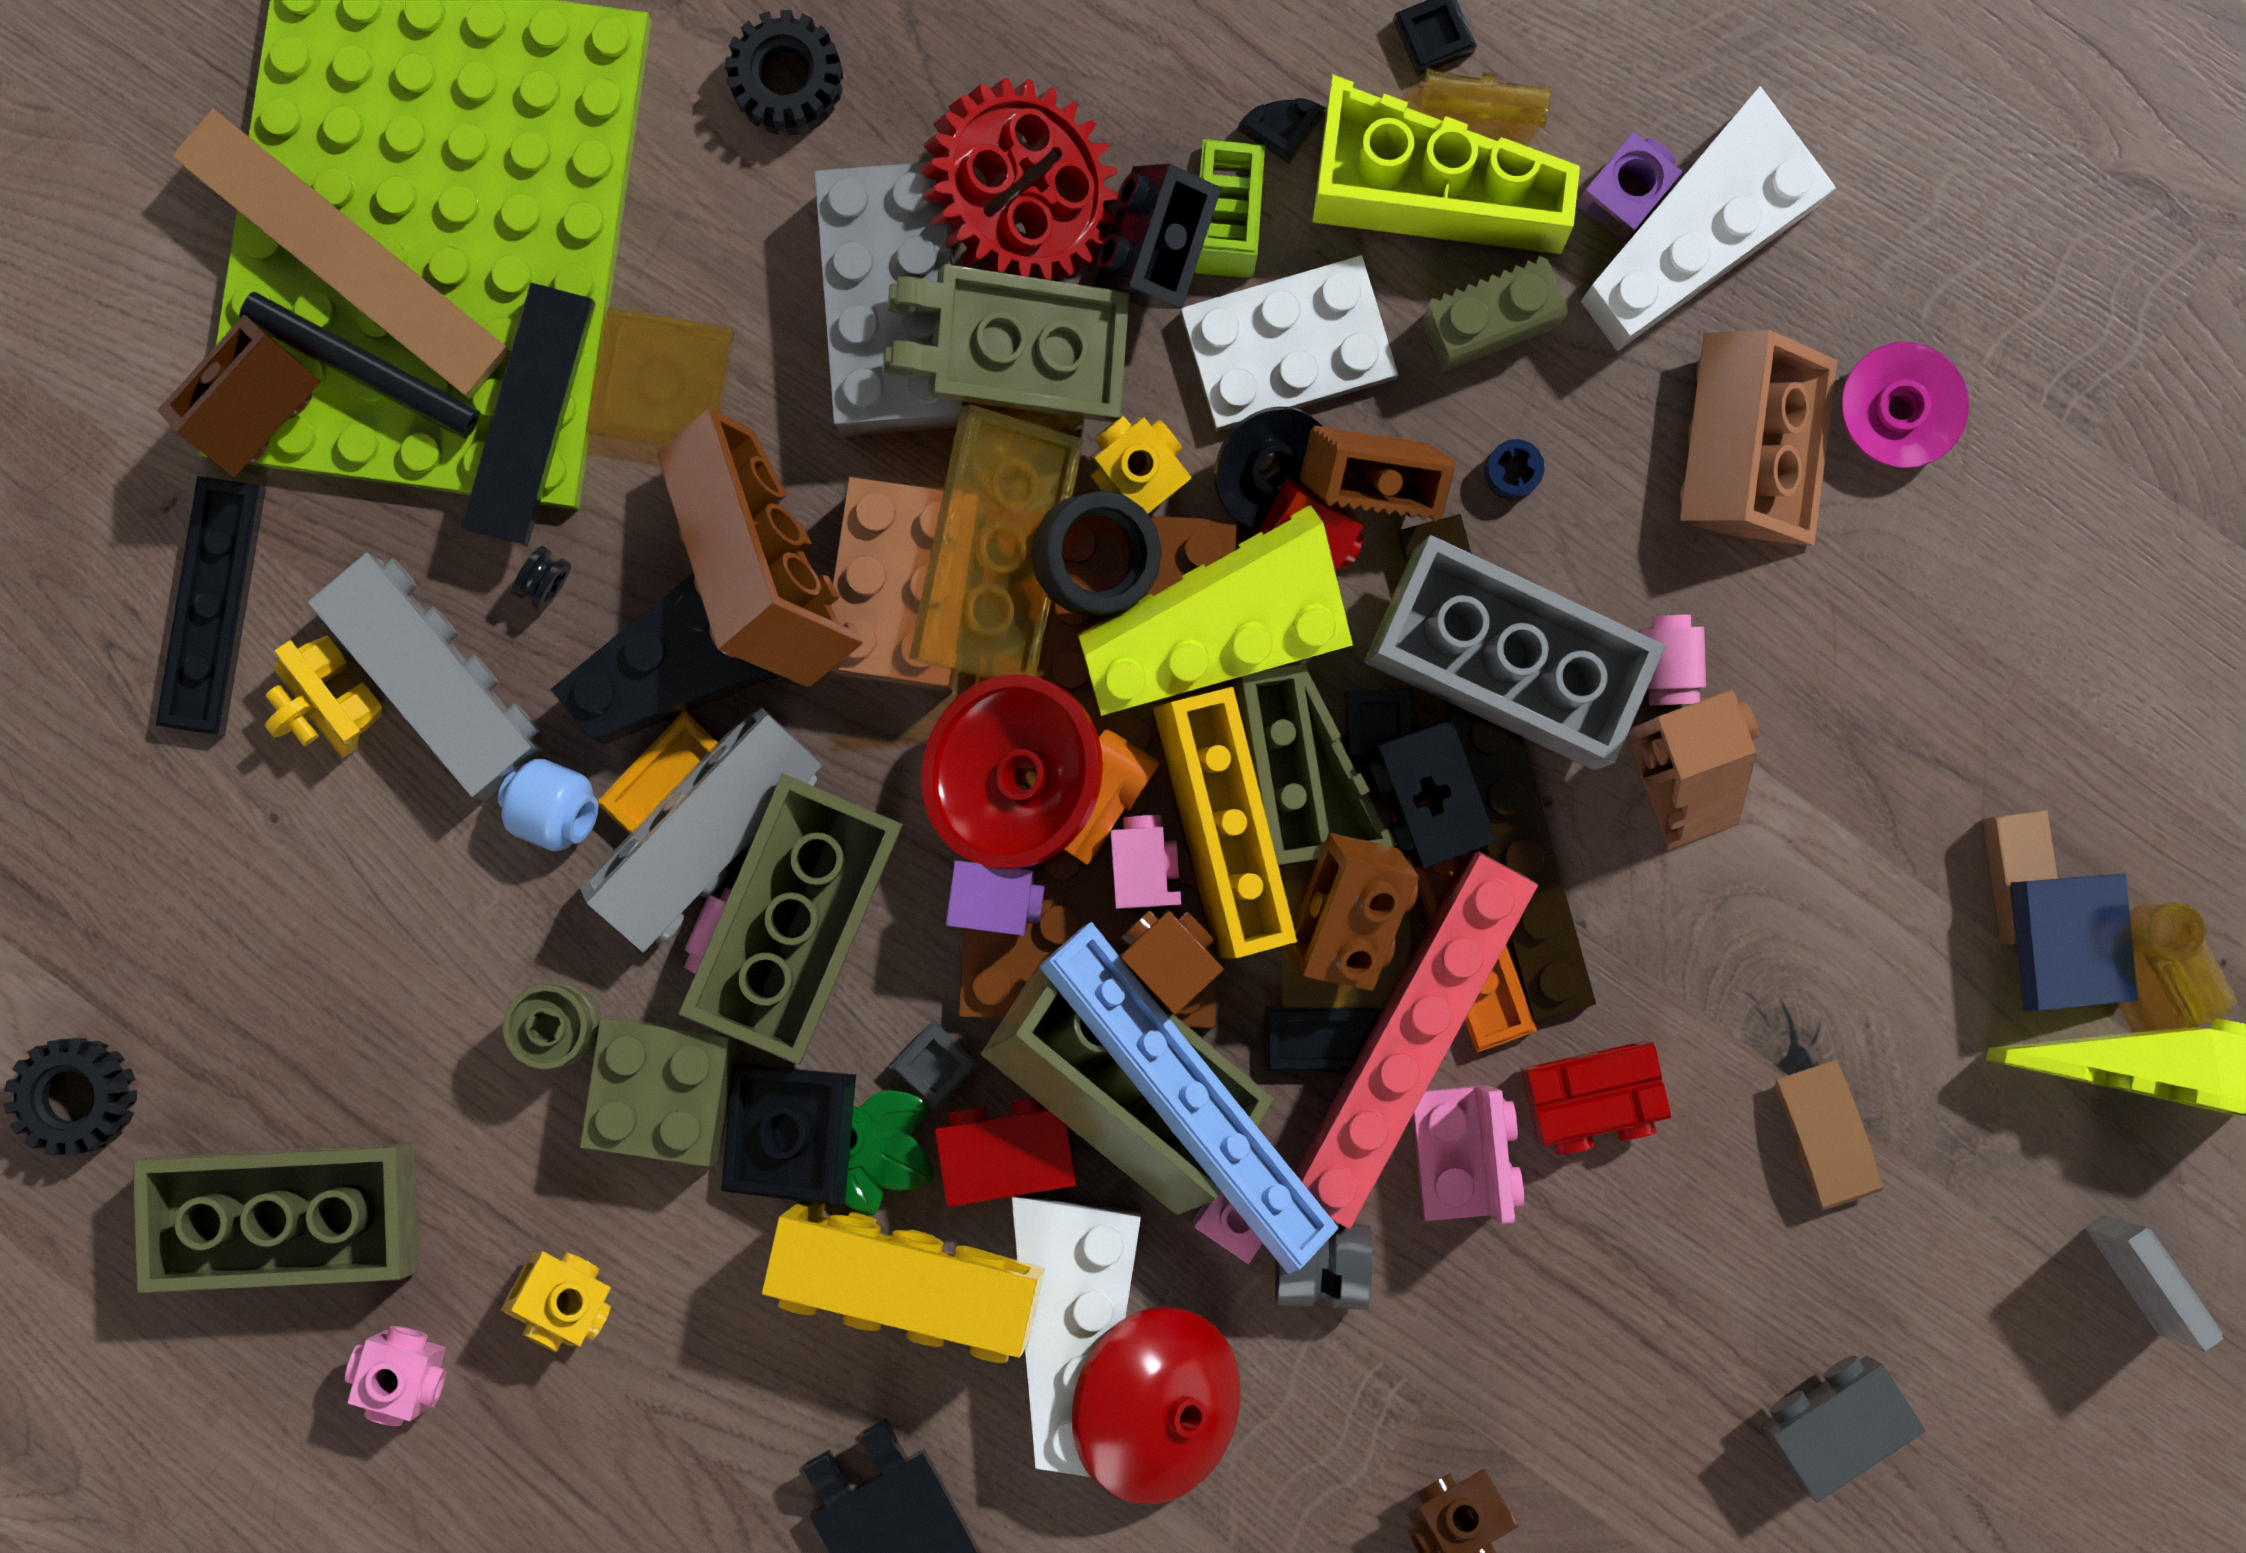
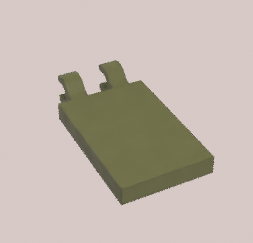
(1015, 342)

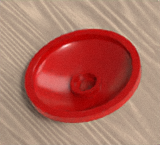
(980, 763)
(1133, 1403)

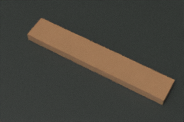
(341, 253)

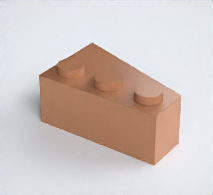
(1696, 766)

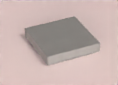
(2155, 1283)

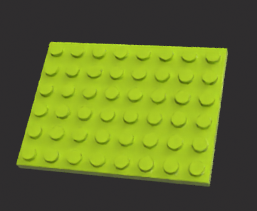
(481, 157)

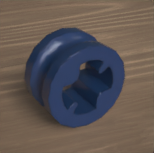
(1533, 466)

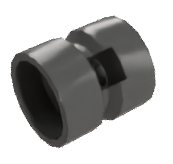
(1335, 1272)

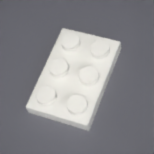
(1289, 342)

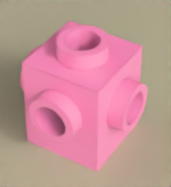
(414, 1364)

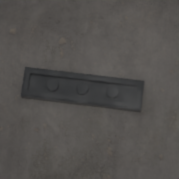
(529, 414)
(210, 606)

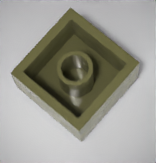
(659, 1091)

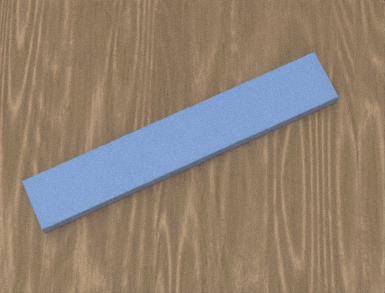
(1189, 1097)

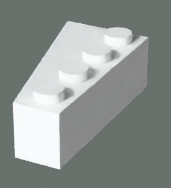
(1721, 212)
(1082, 1296)

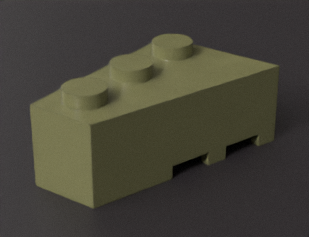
(1302, 766)

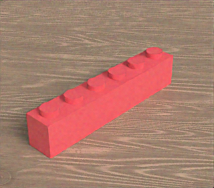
(1413, 1034)

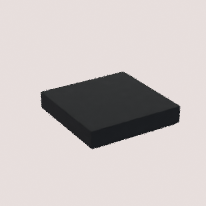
(788, 1133)

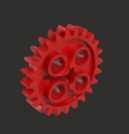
(983, 135)

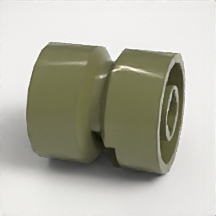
(551, 1025)

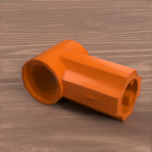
(1123, 780)

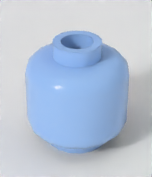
(548, 805)

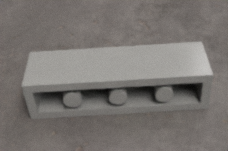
(426, 675)
(696, 830)

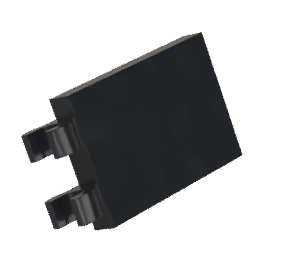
(891, 1512)

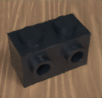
(1157, 235)

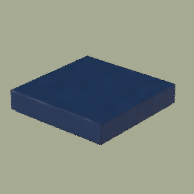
(2074, 942)

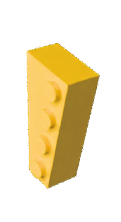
(902, 1282)

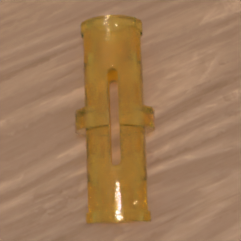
(1485, 98)

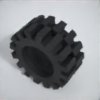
(776, 36)
(33, 1104)

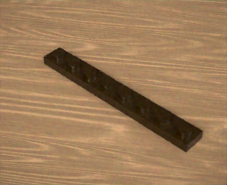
(1545, 936)

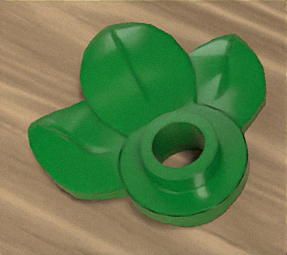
(885, 1150)

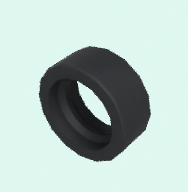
(1141, 540)

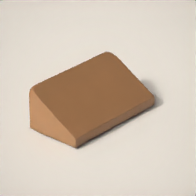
(2017, 851)

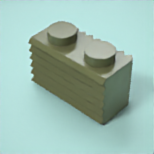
(1494, 314)

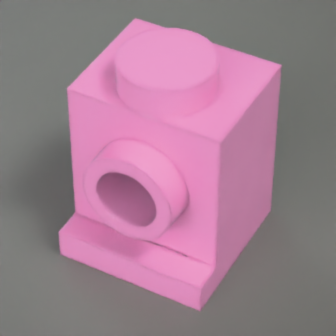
(1144, 864)

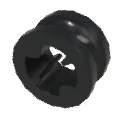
(541, 578)

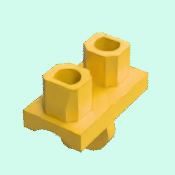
(304, 674)

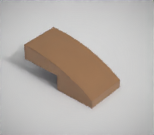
(1829, 1135)

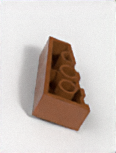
(751, 554)

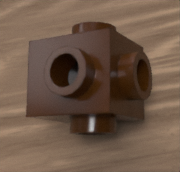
(1473, 1503)

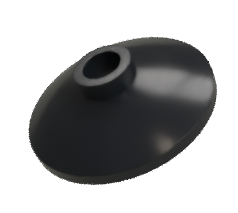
(1237, 478)

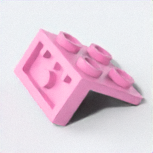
(1465, 1154)

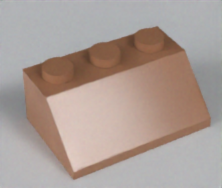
(1758, 437)

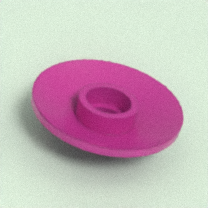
(1928, 387)

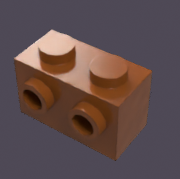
(1352, 912)
(1171, 957)

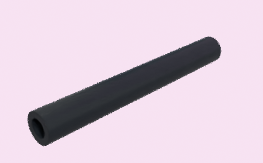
(360, 365)

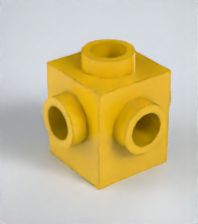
(1161, 471)
(535, 1300)

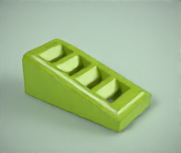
(1232, 248)

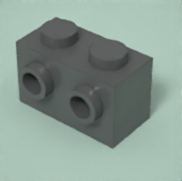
(1841, 1426)

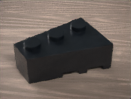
(654, 670)

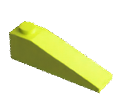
(2174, 1064)

